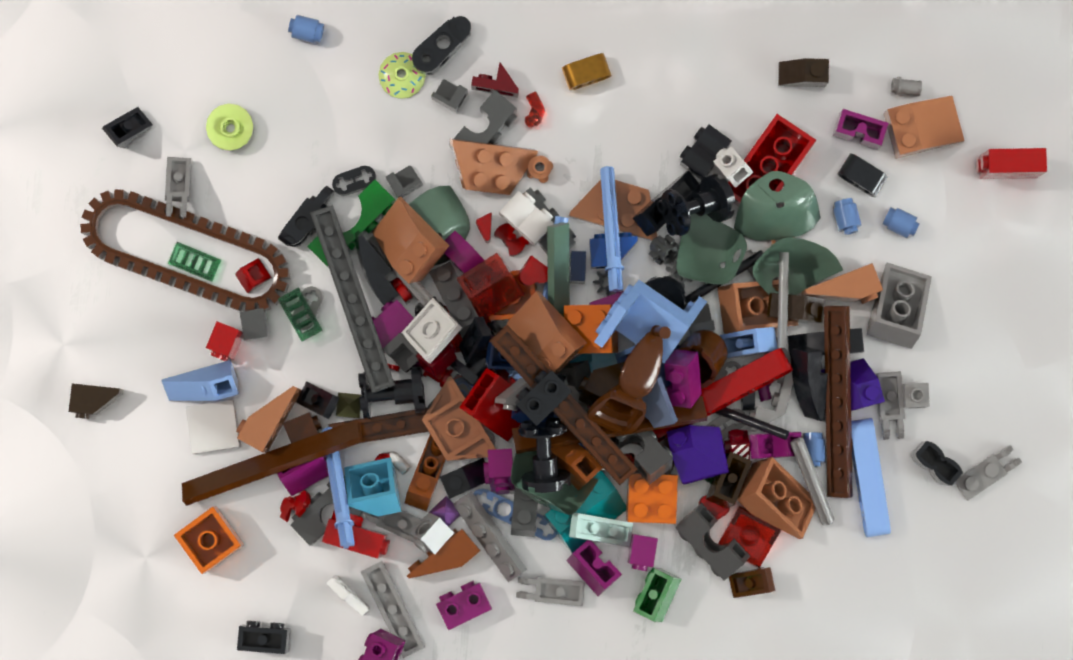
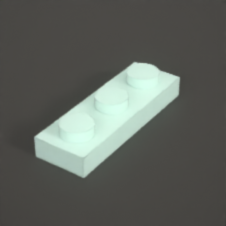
(601, 529)

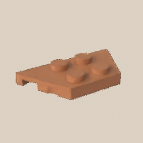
(490, 166)
(629, 202)
(453, 429)

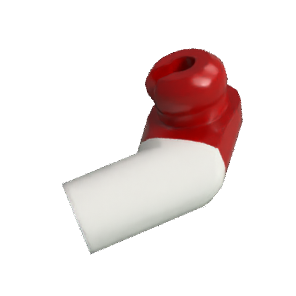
(398, 462)

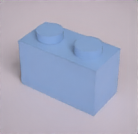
(750, 342)

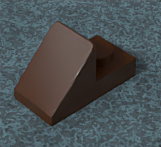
(752, 582)

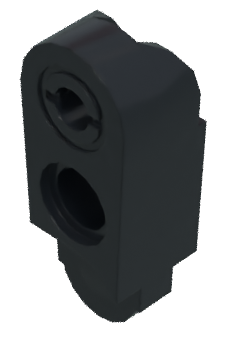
(454, 30)
(301, 223)

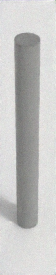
(783, 300)

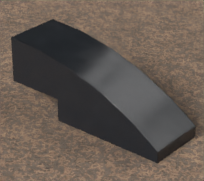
(649, 217)
(374, 270)
(816, 341)
(809, 381)

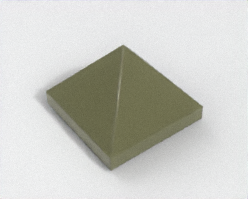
(348, 405)

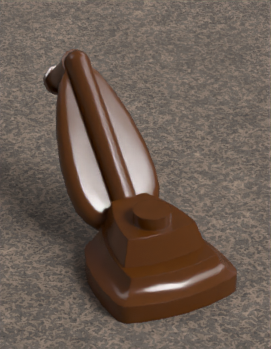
(623, 405)

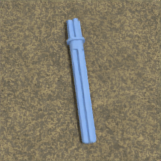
(611, 228)
(339, 496)

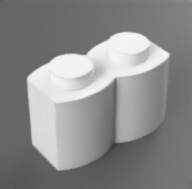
(526, 217)

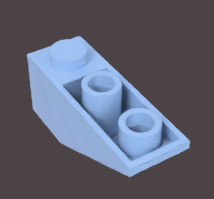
(203, 384)

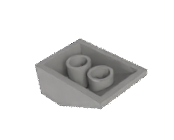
(900, 306)

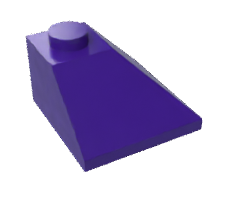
(864, 385)
(697, 452)

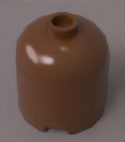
(711, 353)

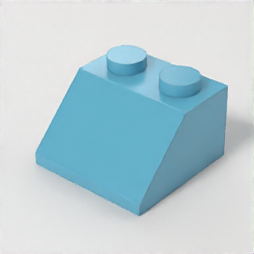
(373, 487)

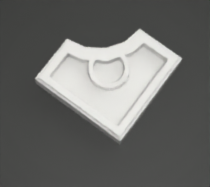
(347, 595)

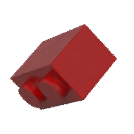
(224, 341)

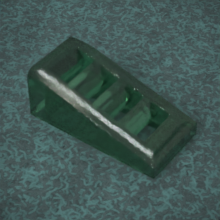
(188, 250)
(303, 302)

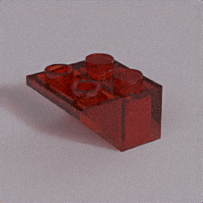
(490, 285)

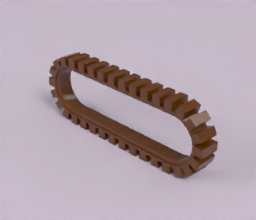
(154, 271)

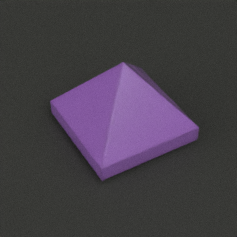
(446, 511)

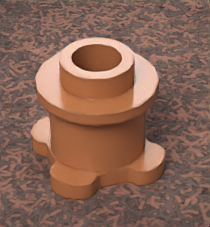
(543, 175)

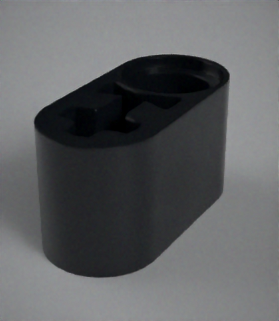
(862, 175)

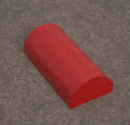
(778, 149)

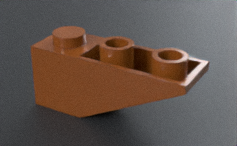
(577, 462)
(426, 476)
(451, 555)

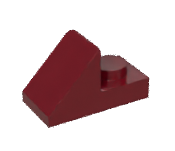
(503, 83)

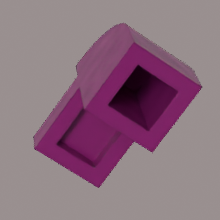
(462, 253)
(771, 446)

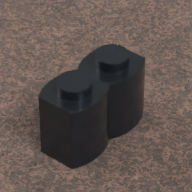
(701, 155)
(940, 467)

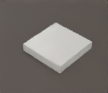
(431, 330)
(212, 426)

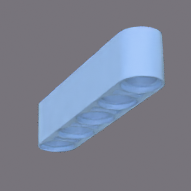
(869, 479)

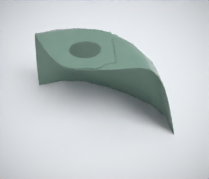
(443, 213)
(762, 220)
(706, 248)
(807, 264)
(561, 501)

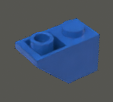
(598, 248)

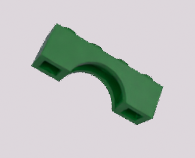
(374, 204)

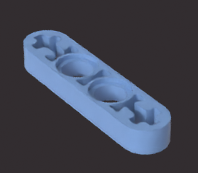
(539, 533)

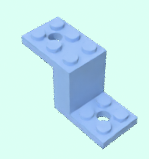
(640, 310)

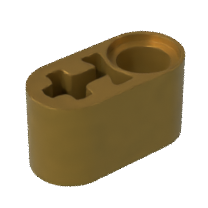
(586, 71)

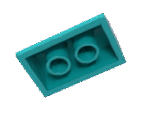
(602, 502)

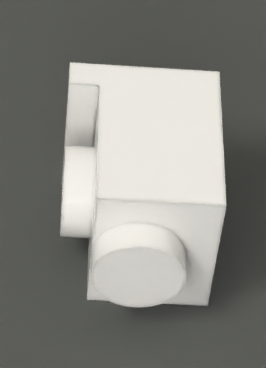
(732, 166)

